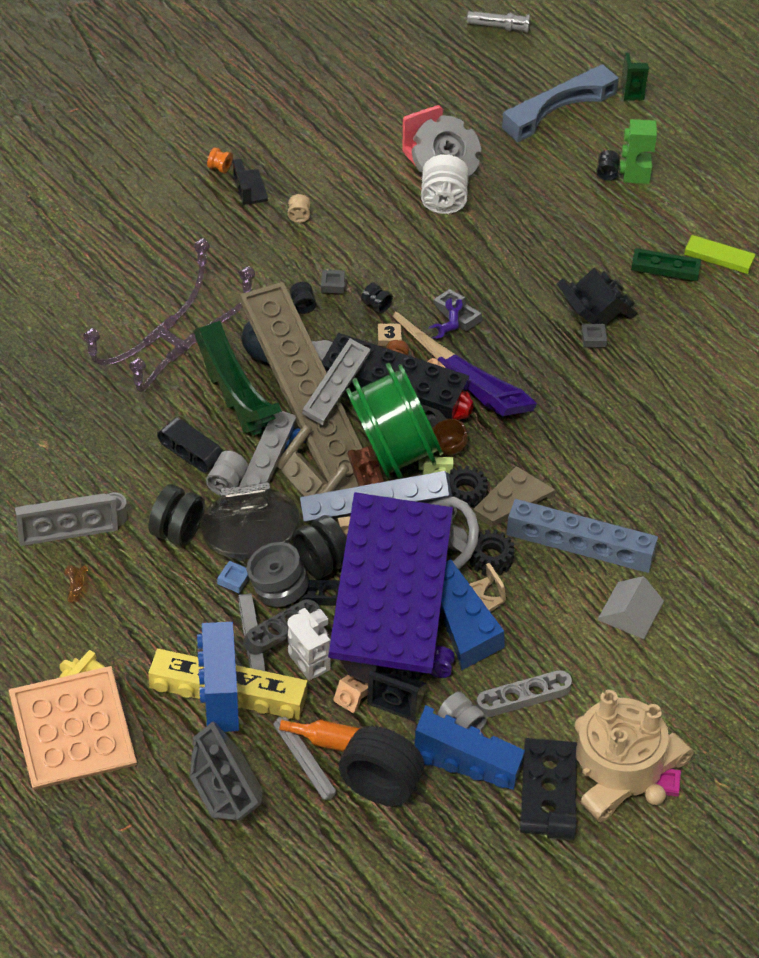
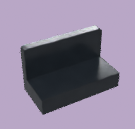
(249, 184)

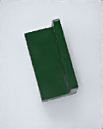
(634, 79)

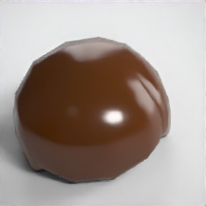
(451, 436)

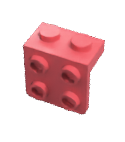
(411, 125)

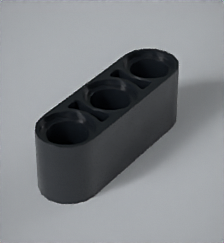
(189, 444)

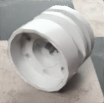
(444, 184)

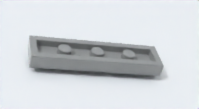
(336, 381)
(269, 449)

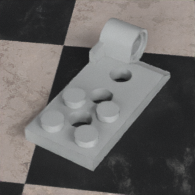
(109, 513)

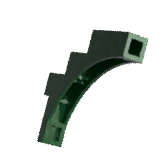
(237, 390)

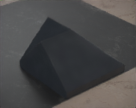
(396, 693)

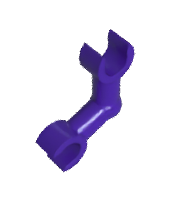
(453, 322)

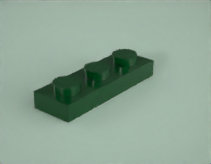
(666, 264)

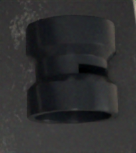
(608, 165)
(303, 297)
(376, 297)

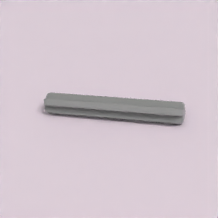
(306, 762)

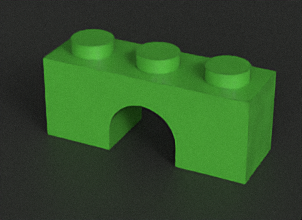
(640, 138)

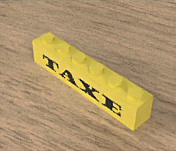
(255, 688)

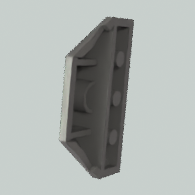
(223, 775)

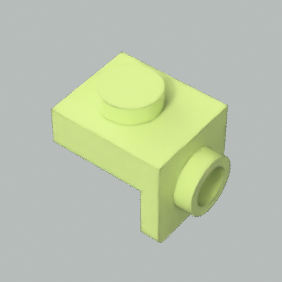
(443, 464)

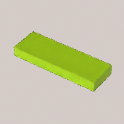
(719, 254)

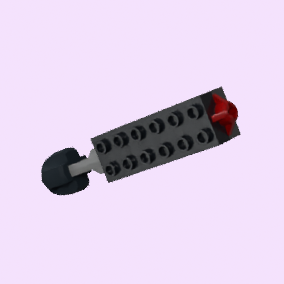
(439, 389)

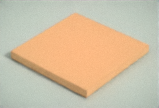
(72, 727)

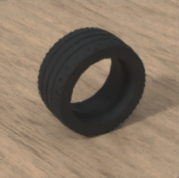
(381, 765)

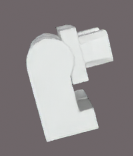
(309, 642)

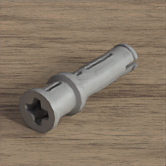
(510, 18)

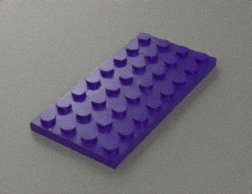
(391, 583)

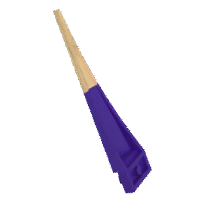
(491, 391)

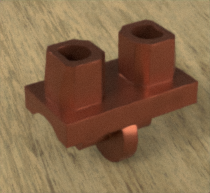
(365, 466)

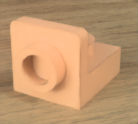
(350, 693)

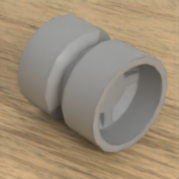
(226, 471)
(461, 709)

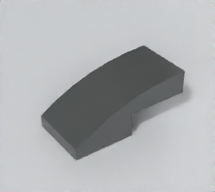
(467, 316)

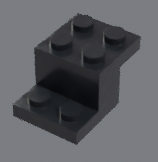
(598, 297)

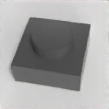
(332, 281)
(594, 335)

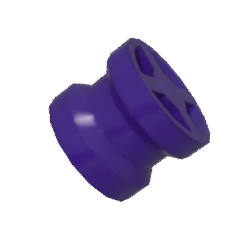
(442, 662)

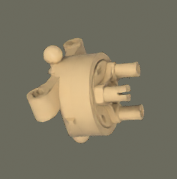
(625, 751)

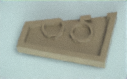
(516, 485)

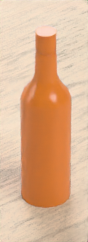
(322, 733)

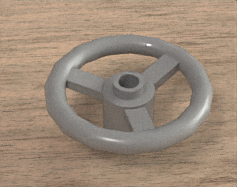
(458, 537)

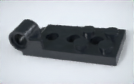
(561, 822)

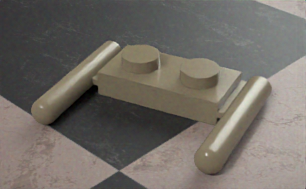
(301, 472)

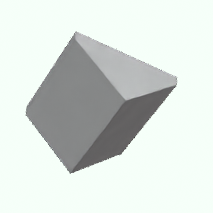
(632, 607)

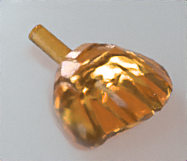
(76, 580)

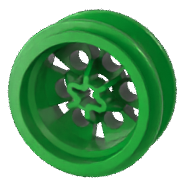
(394, 421)

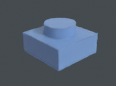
(233, 577)

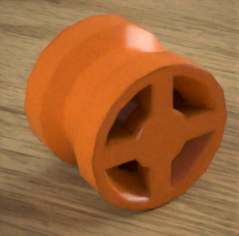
(219, 160)

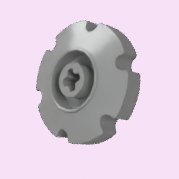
(446, 138)

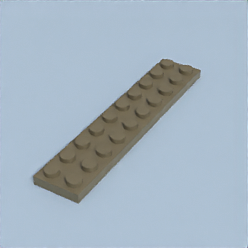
(299, 375)

